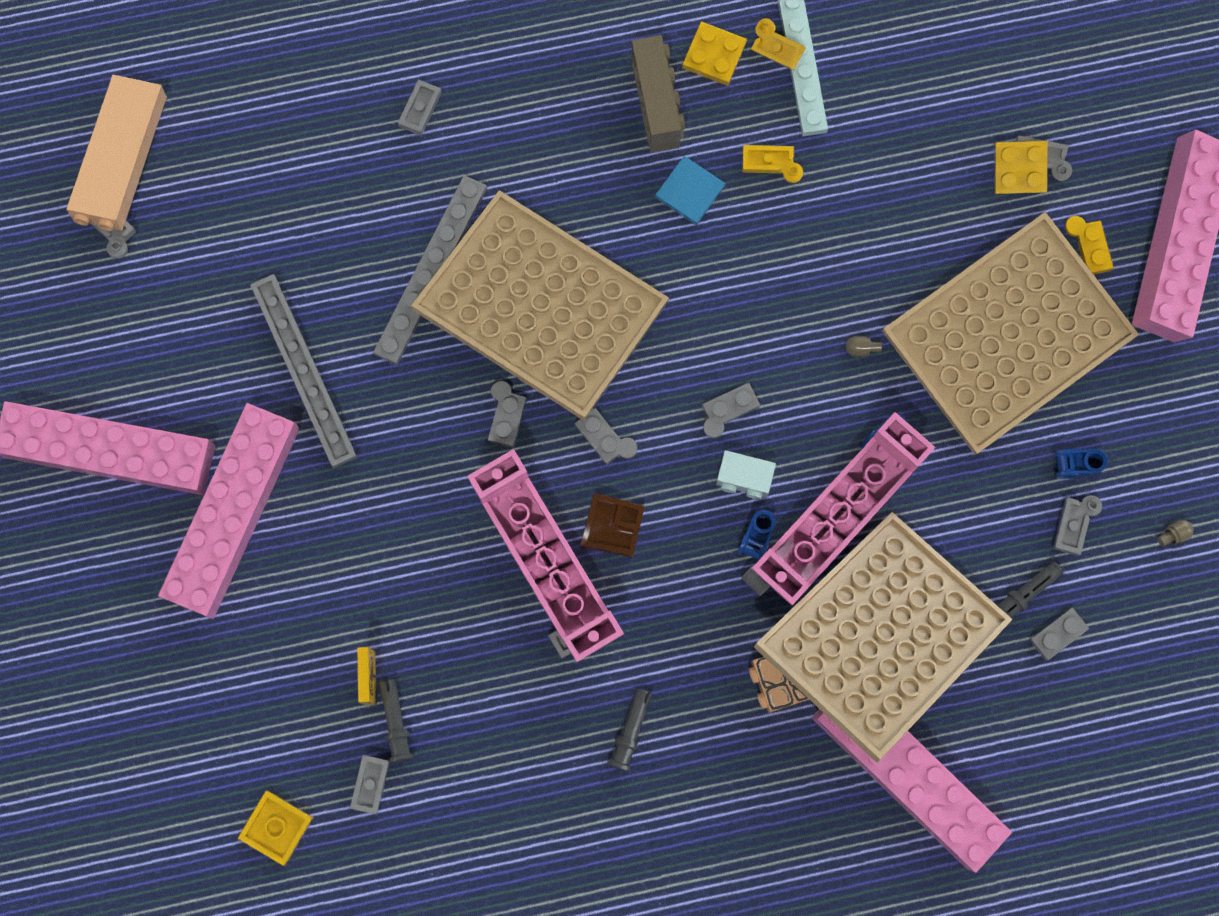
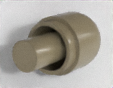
(861, 346)
(1176, 533)

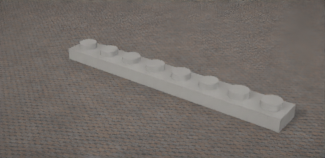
(445, 239)
(303, 371)

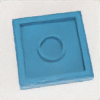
(690, 190)

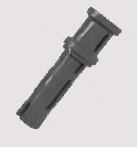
(1018, 600)
(396, 733)
(626, 742)

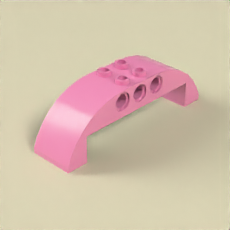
(843, 508)
(544, 556)

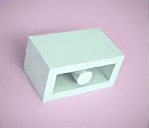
(745, 475)

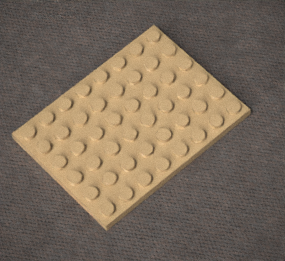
(540, 304)
(1010, 333)
(883, 636)

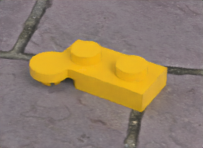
(776, 46)
(771, 160)
(1091, 244)

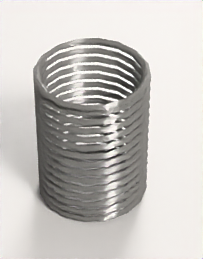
(755, 584)

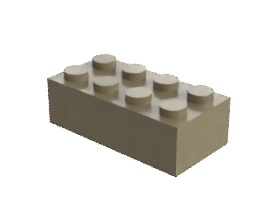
(657, 94)

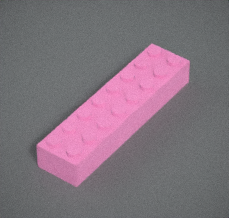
(1182, 241)
(105, 448)
(229, 511)
(930, 796)

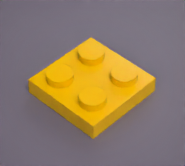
(714, 53)
(1020, 167)

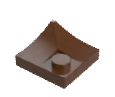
(612, 525)

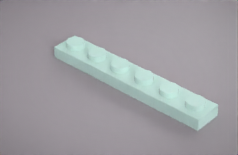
(805, 75)

